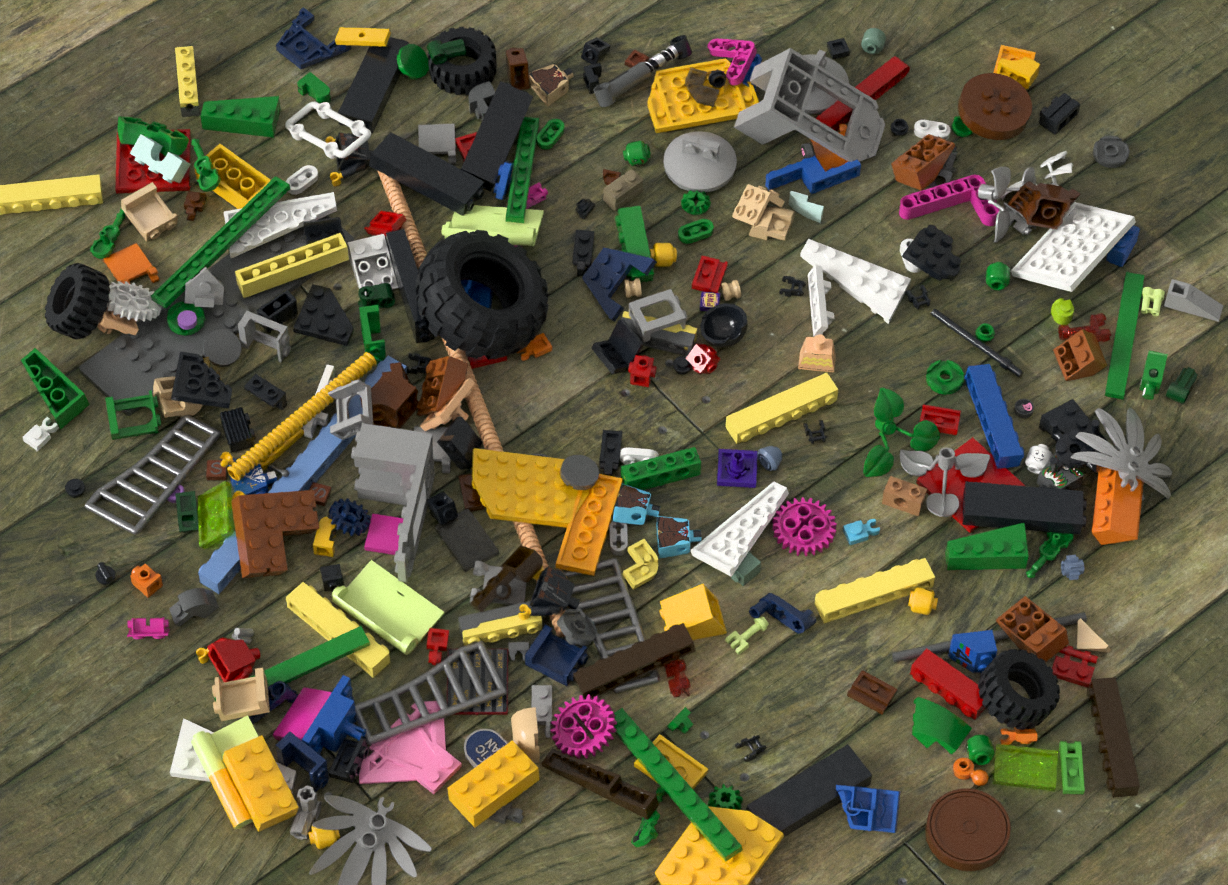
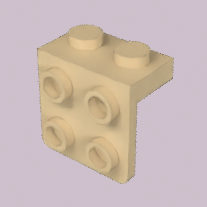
(754, 203)

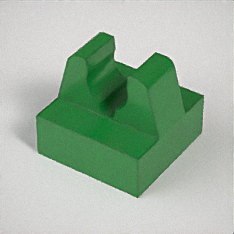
(681, 721)

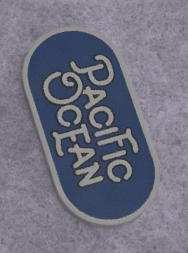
(482, 745)

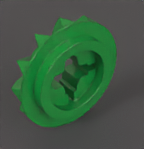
(689, 206)

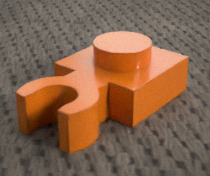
(537, 347)

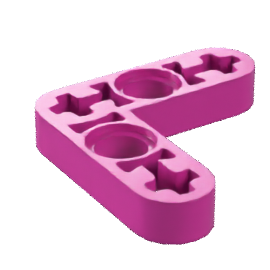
(744, 51)

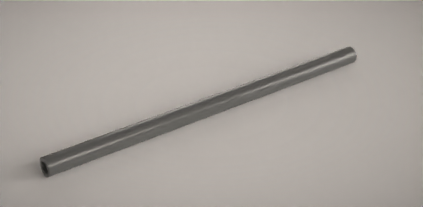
(998, 635)

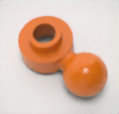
(979, 777)

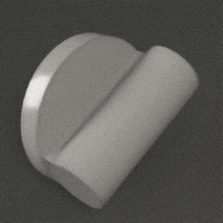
(243, 634)

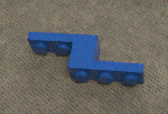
(812, 174)

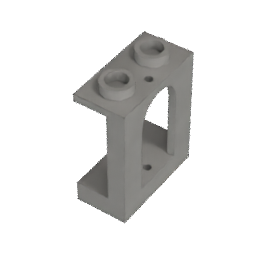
(646, 328)
(248, 333)
(348, 426)

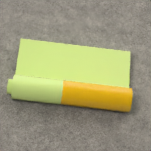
(210, 752)

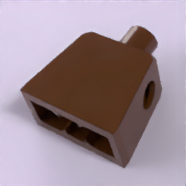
(517, 61)

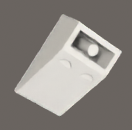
(371, 262)

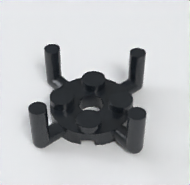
(1066, 442)

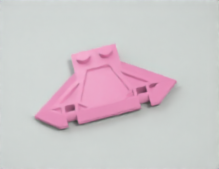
(412, 755)

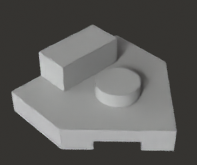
(204, 290)

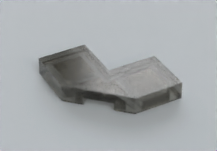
(695, 84)

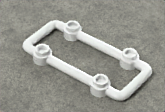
(325, 111)

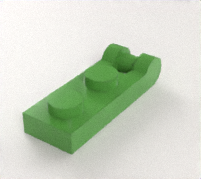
(1072, 767)

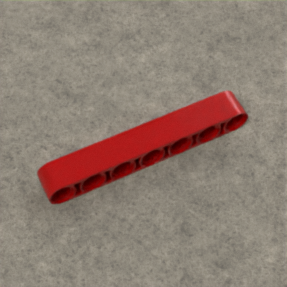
(873, 86)

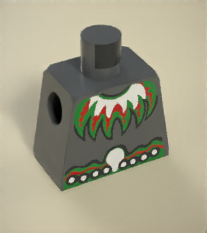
(1063, 479)

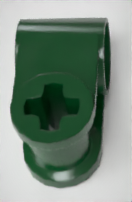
(376, 295)

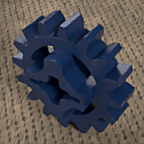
(349, 517)

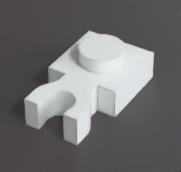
(39, 436)

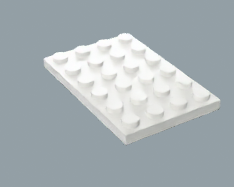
(1075, 248)

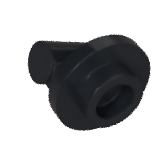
(584, 207)
(105, 574)

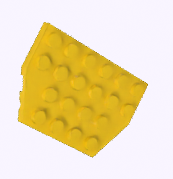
(675, 108)
(523, 488)
(698, 863)

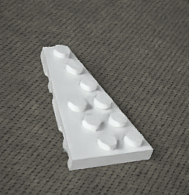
(282, 219)
(864, 281)
(735, 537)
(187, 764)

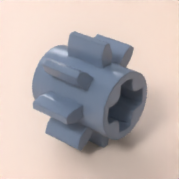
(1072, 567)

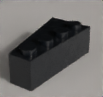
(1069, 417)

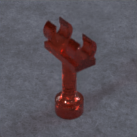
(1095, 321)

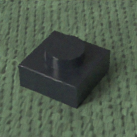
(838, 48)

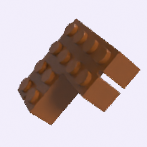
(263, 522)

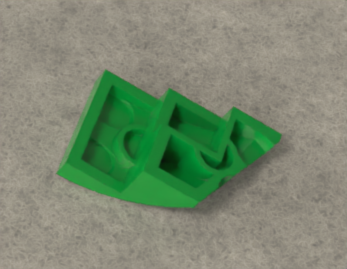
(938, 724)

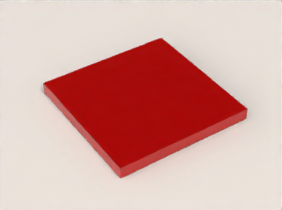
(133, 176)
(956, 481)

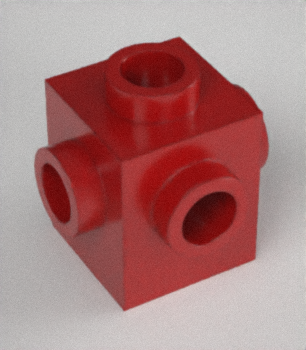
(703, 359)
(642, 370)

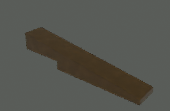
(602, 783)

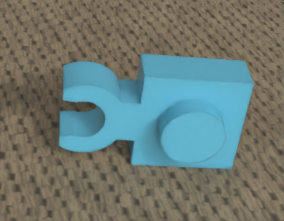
(857, 532)

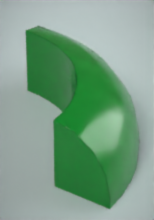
(131, 128)

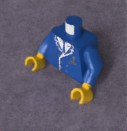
(252, 483)

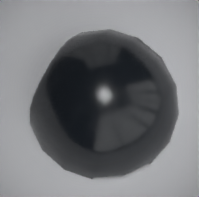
(724, 325)

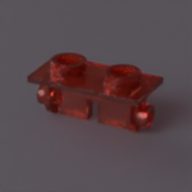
(680, 682)

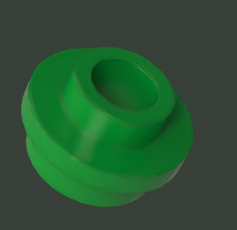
(985, 328)

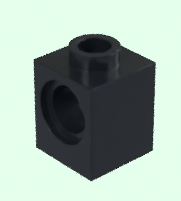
(442, 508)

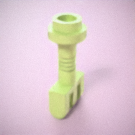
(760, 624)

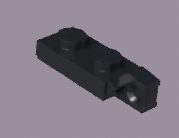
(583, 250)
(610, 451)

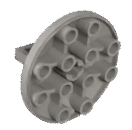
(818, 99)
(700, 161)

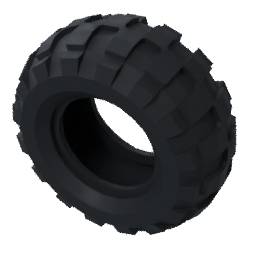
(502, 270)

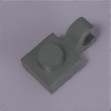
(507, 812)

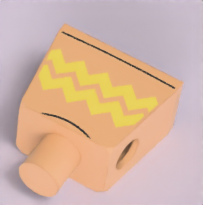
(817, 354)

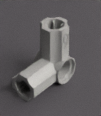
(307, 812)

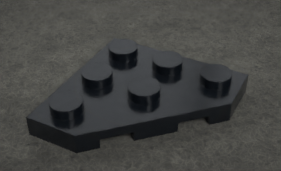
(323, 317)
(199, 383)

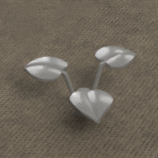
(991, 193)
(918, 462)

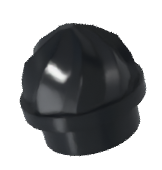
(717, 78)

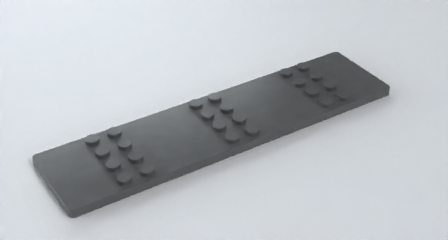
(134, 361)

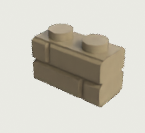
(623, 190)

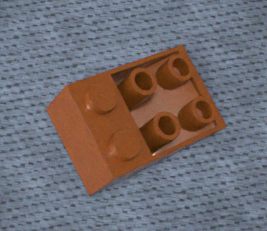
(922, 162)
(441, 382)
(1033, 629)

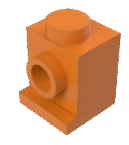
(146, 580)

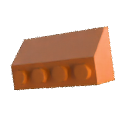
(1116, 509)

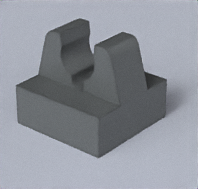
(515, 646)

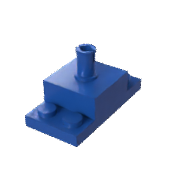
(334, 720)

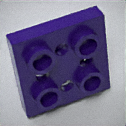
(739, 462)

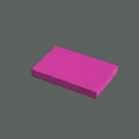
(302, 713)

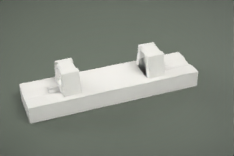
(817, 291)
(321, 418)

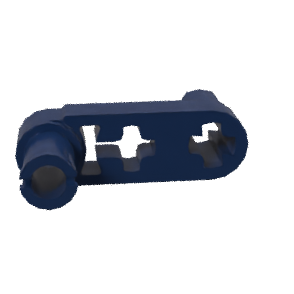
(784, 612)
(281, 692)

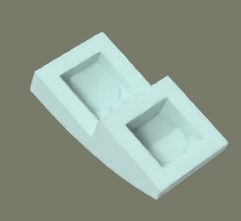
(800, 204)

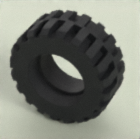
(464, 78)
(77, 301)
(1009, 705)

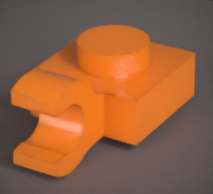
(1022, 736)

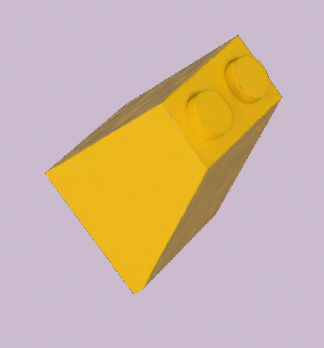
(697, 610)

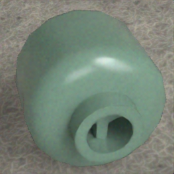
(873, 41)

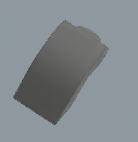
(480, 99)
(193, 602)

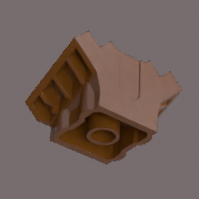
(1043, 204)
(393, 398)

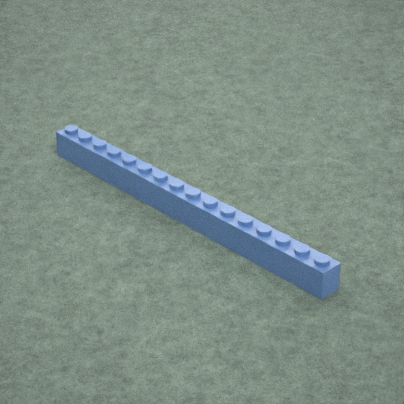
(306, 469)

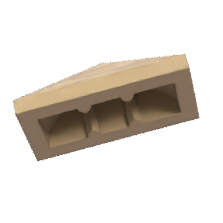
(1089, 640)

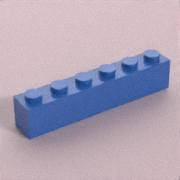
(994, 416)

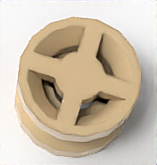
(632, 288)
(731, 290)

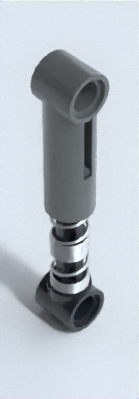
(608, 92)

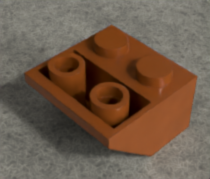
(1080, 356)

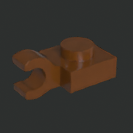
(194, 202)

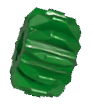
(727, 795)

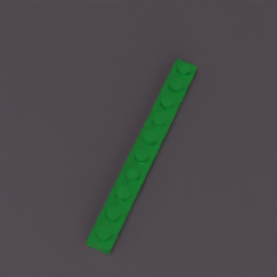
(221, 241)
(676, 786)

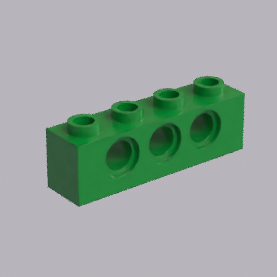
(662, 469)

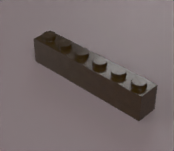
(634, 661)
(1113, 737)

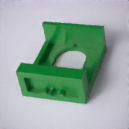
(370, 325)
(148, 401)

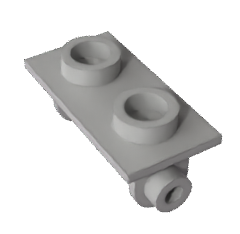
(1021, 224)

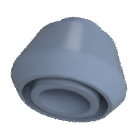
(770, 457)

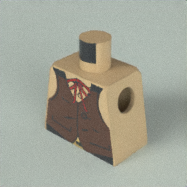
(550, 83)

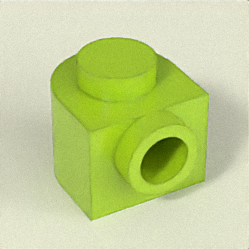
(1062, 311)

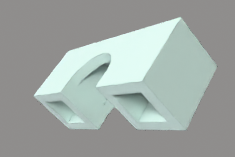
(148, 152)

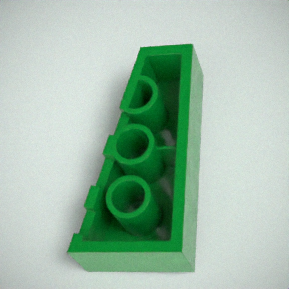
(242, 116)
(633, 238)
(57, 391)
(989, 550)

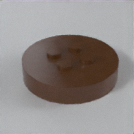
(994, 106)
(967, 829)

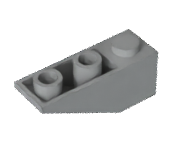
(1191, 300)

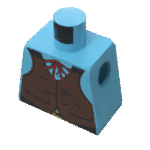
(633, 506)
(675, 536)

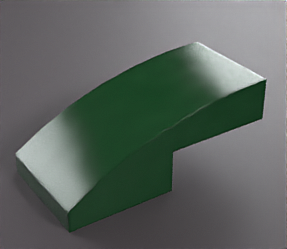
(187, 511)

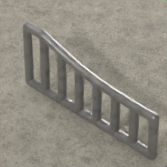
(151, 457)
(630, 611)
(445, 711)

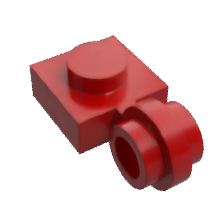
(437, 641)

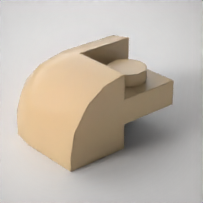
(773, 223)
(163, 390)
(526, 732)

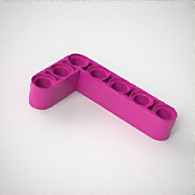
(949, 195)

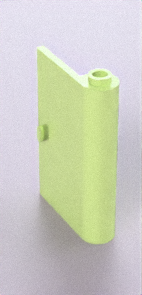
(493, 221)
(388, 607)

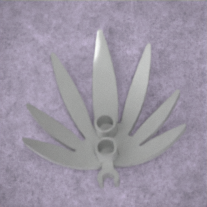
(1130, 457)
(370, 835)

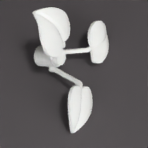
(1063, 169)

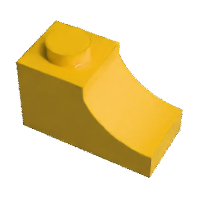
(1022, 70)

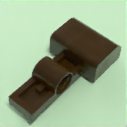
(520, 565)

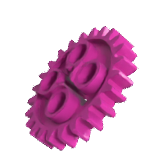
(817, 536)
(567, 738)

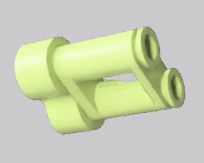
(1152, 295)

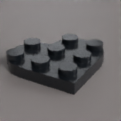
(933, 254)

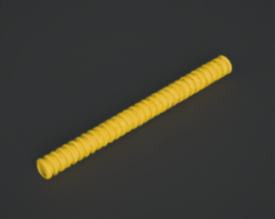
(299, 418)

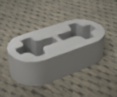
(622, 537)

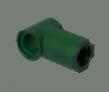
(441, 51)
(1181, 387)

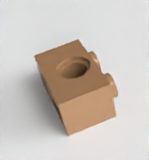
(904, 496)

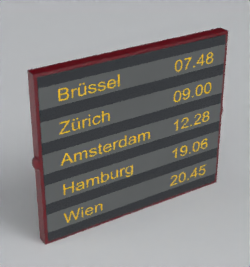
(493, 707)

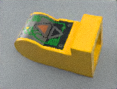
(323, 541)

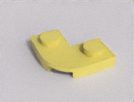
(645, 567)

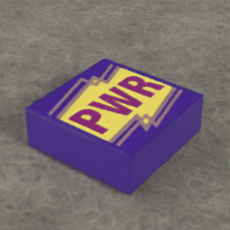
(709, 300)

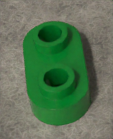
(547, 136)
(693, 231)

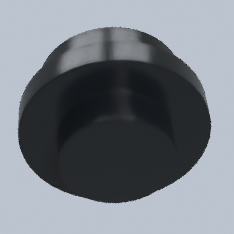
(899, 127)
(682, 365)
(75, 488)

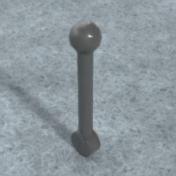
(285, 473)

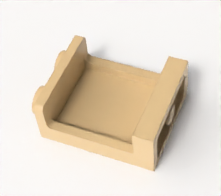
(148, 212)
(241, 696)

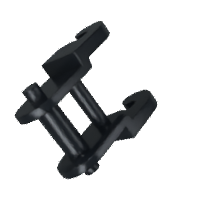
(795, 292)
(912, 298)
(414, 370)
(808, 432)
(748, 742)

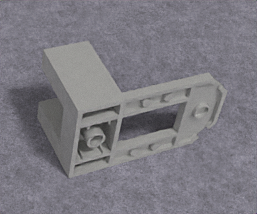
(787, 86)
(399, 470)

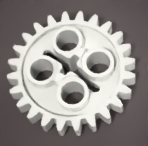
(132, 302)

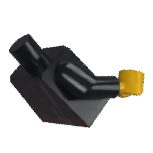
(354, 162)
(550, 595)

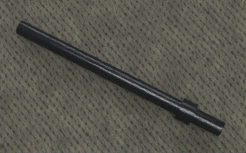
(1005, 362)

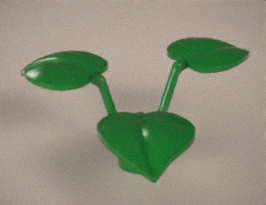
(887, 407)

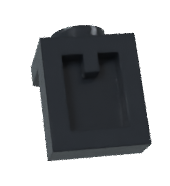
(594, 49)
(590, 75)
(331, 577)

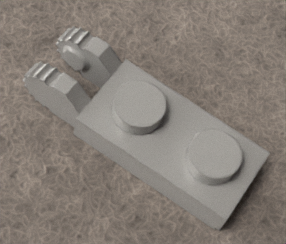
(543, 702)

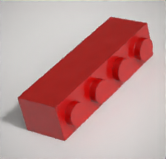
(948, 683)

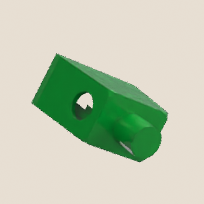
(1152, 374)

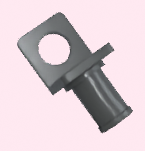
(947, 169)

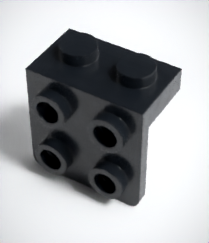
(619, 348)
(459, 443)

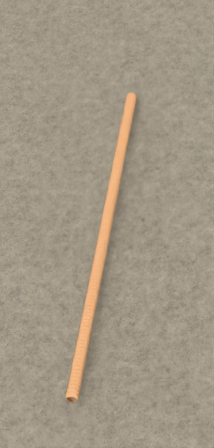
(475, 401)

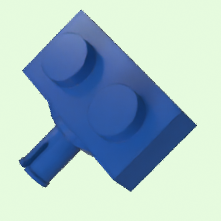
(505, 179)

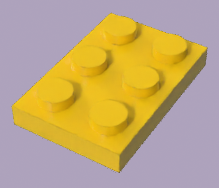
(686, 766)

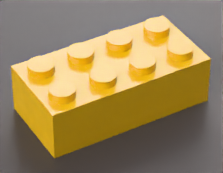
(238, 178)
(260, 783)
(493, 784)

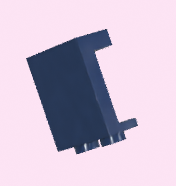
(555, 657)
(291, 749)

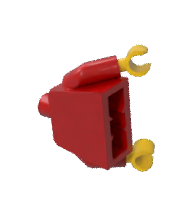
(230, 658)

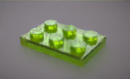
(215, 515)
(1025, 767)

